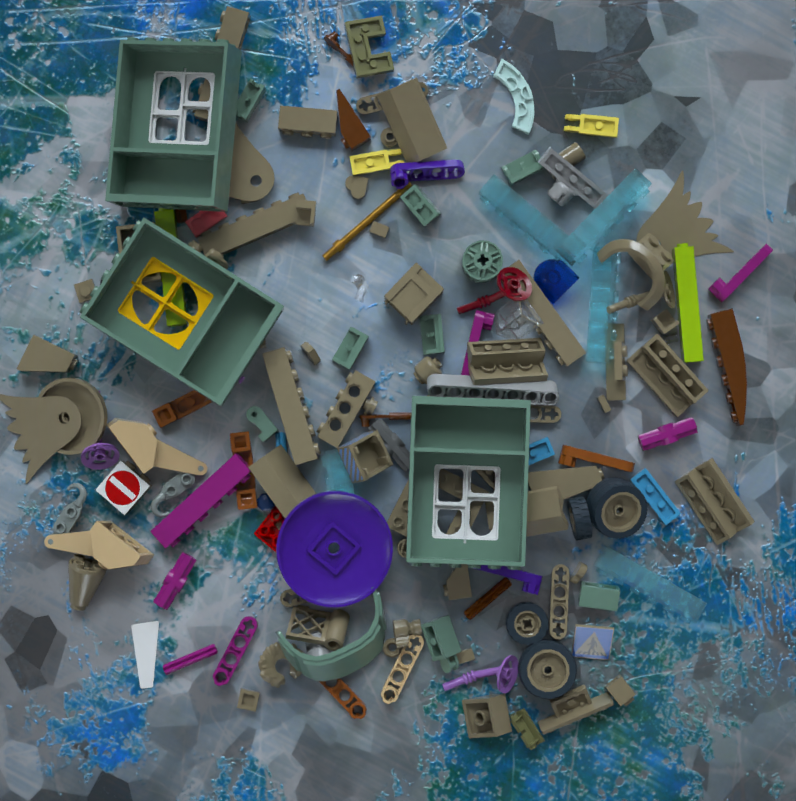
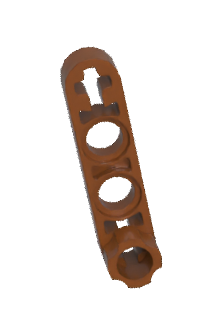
(570, 455)
(335, 690)

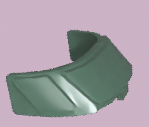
(344, 660)

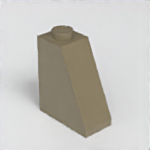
(46, 357)

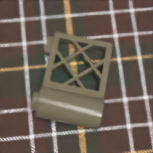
(332, 634)

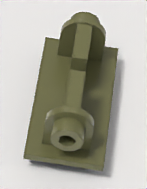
(525, 725)

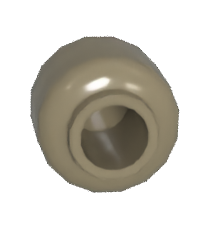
(427, 367)

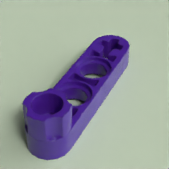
(400, 177)
(531, 581)

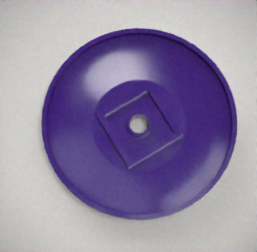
(340, 576)

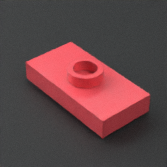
(204, 221)

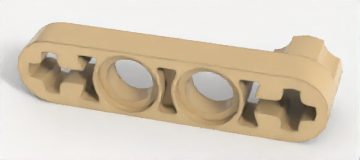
(405, 669)

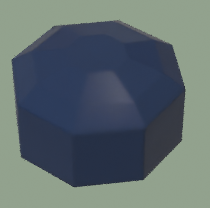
(265, 503)

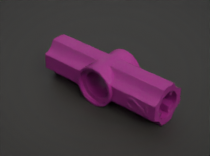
(667, 434)
(175, 580)

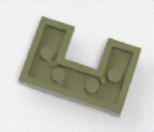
(363, 61)

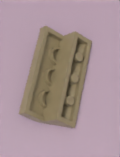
(412, 121)
(506, 361)
(667, 375)
(281, 480)
(714, 501)
(543, 512)

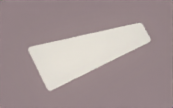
(145, 645)

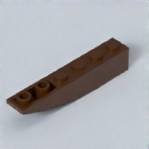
(731, 360)

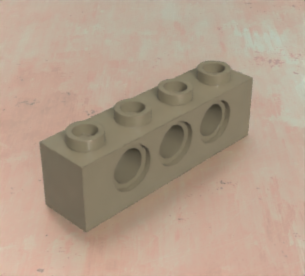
(365, 385)

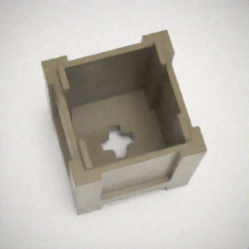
(413, 293)

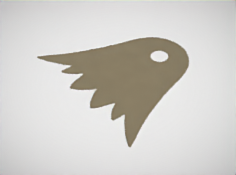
(245, 164)
(678, 223)
(40, 426)

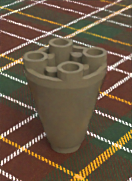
(84, 580)

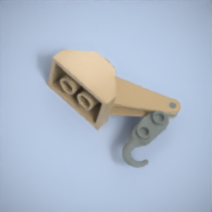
(147, 451)
(104, 541)

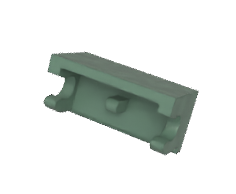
(249, 100)
(522, 167)
(420, 205)
(432, 334)
(350, 348)
(599, 595)

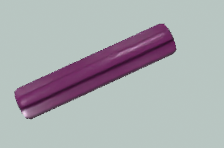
(190, 659)

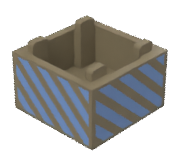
(365, 456)

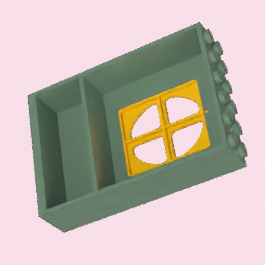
(220, 337)

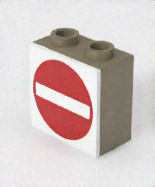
(124, 487)

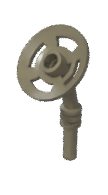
(633, 300)

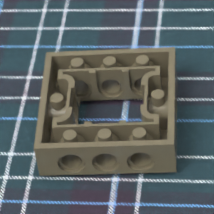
(448, 482)

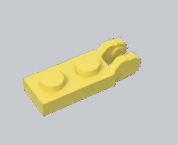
(593, 125)
(373, 161)

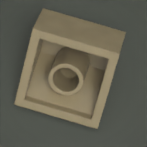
(487, 716)

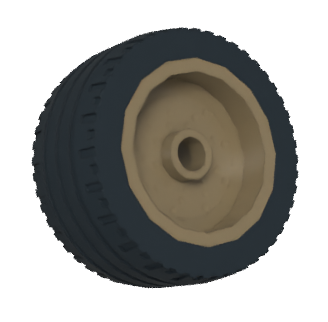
(616, 508)
(532, 667)

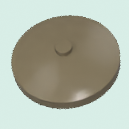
(91, 408)

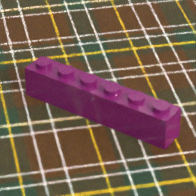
(201, 501)

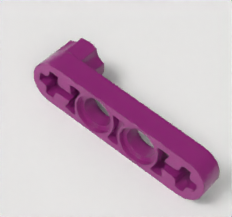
(722, 290)
(481, 321)
(237, 651)

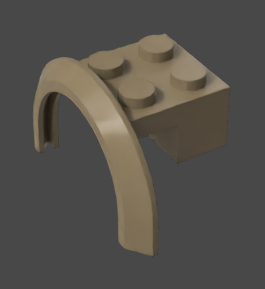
(649, 257)

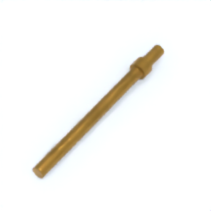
(340, 244)

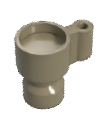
(403, 629)

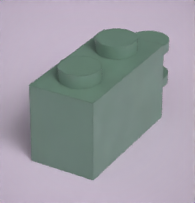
(442, 642)

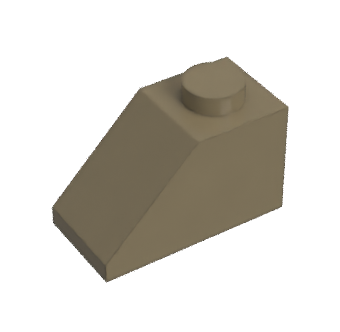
(458, 584)

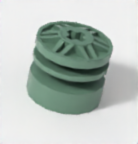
(475, 270)

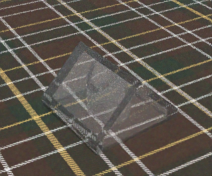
(516, 320)

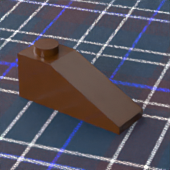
(352, 129)

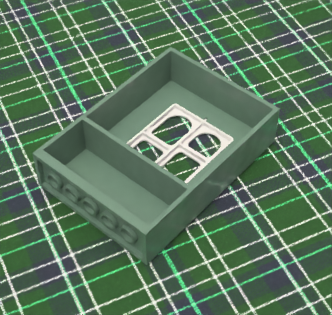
(178, 171)
(468, 437)

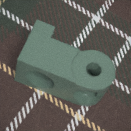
(262, 421)

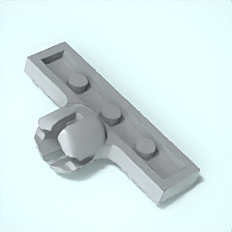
(570, 181)

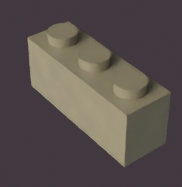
(307, 121)

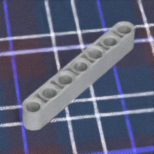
(462, 386)

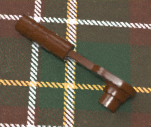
(331, 41)
(365, 419)

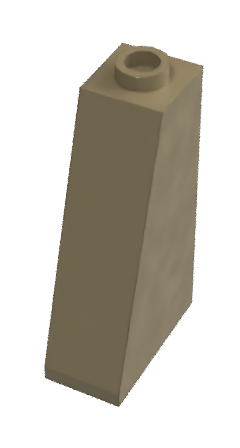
(569, 480)

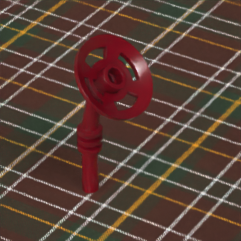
(509, 290)

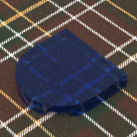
(554, 278)

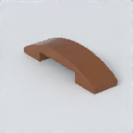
(179, 408)
(245, 492)

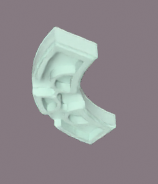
(520, 93)

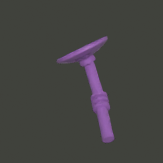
(99, 455)
(502, 672)

